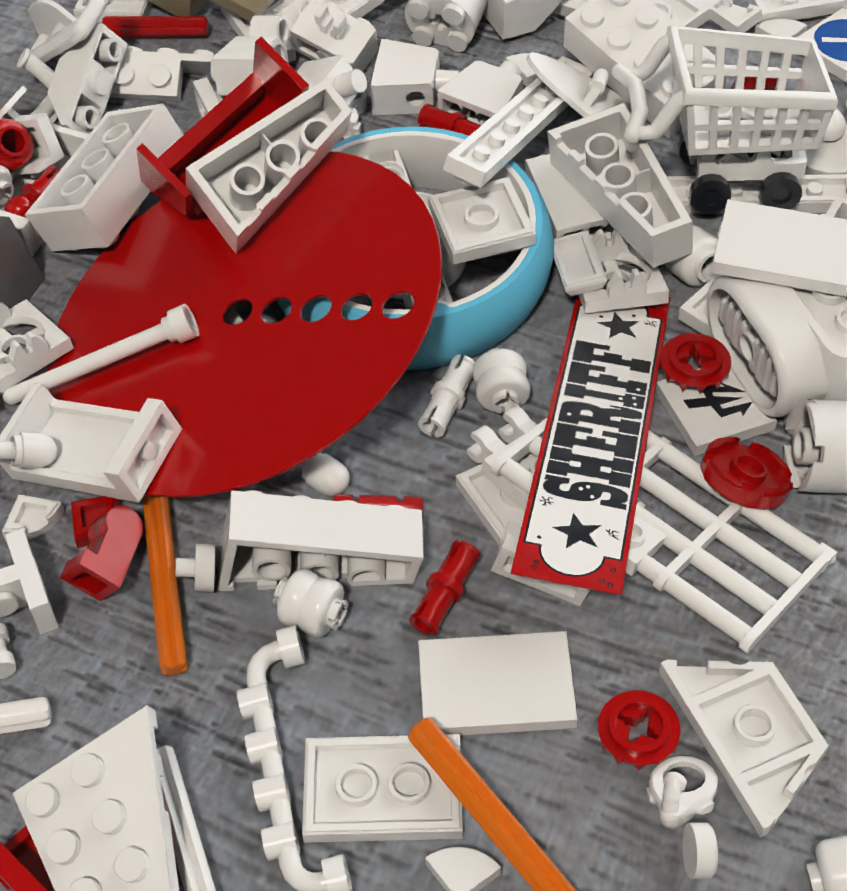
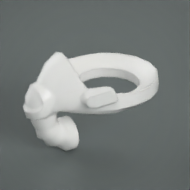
(667, 792)

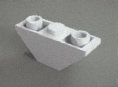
(86, 79)

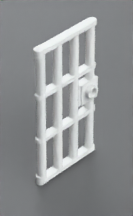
(651, 533)

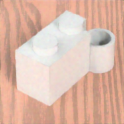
(236, 59)

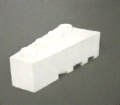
(265, 163)
(623, 184)
(336, 539)

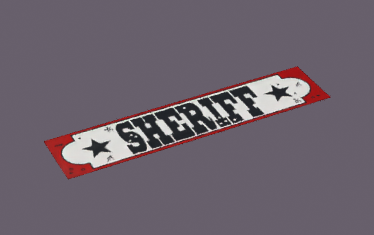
(593, 450)

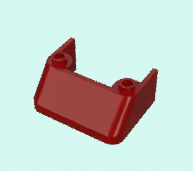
(259, 95)

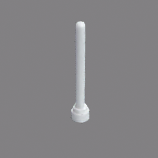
(177, 325)

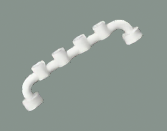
(272, 791)

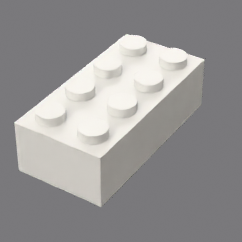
(623, 33)
(102, 180)

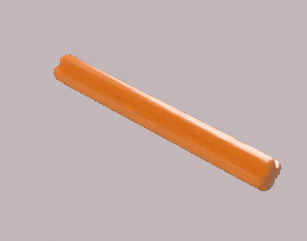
(164, 586)
(487, 808)

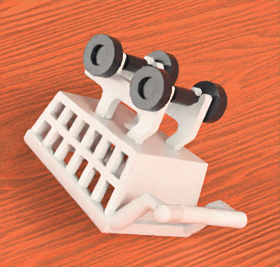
(711, 117)

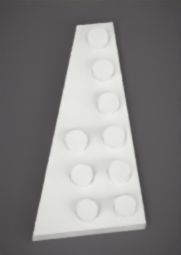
(104, 814)

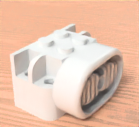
(781, 341)

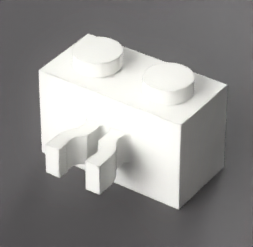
(328, 32)

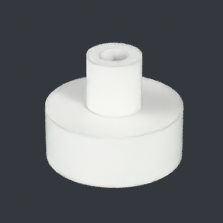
(200, 567)

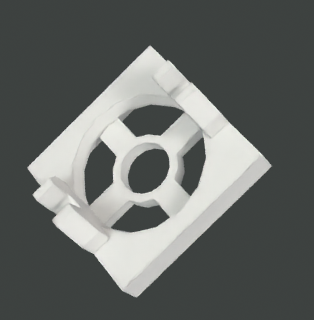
(641, 288)
(42, 344)

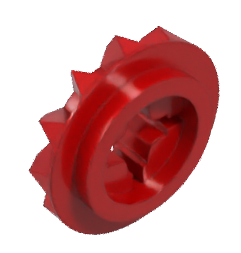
(705, 350)
(631, 709)

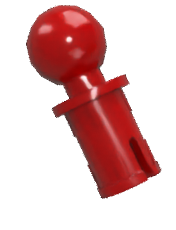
(30, 192)

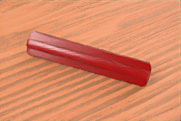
(158, 26)

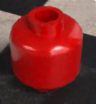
(15, 145)

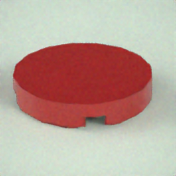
(746, 474)

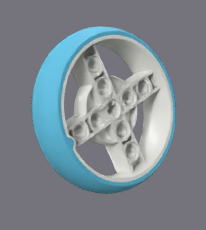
(486, 316)

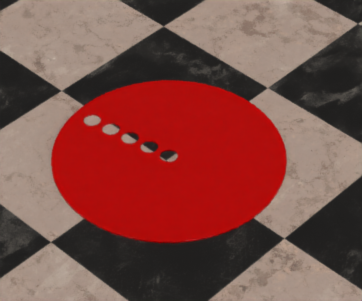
(256, 390)

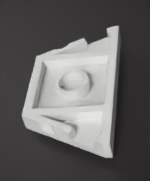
(750, 731)

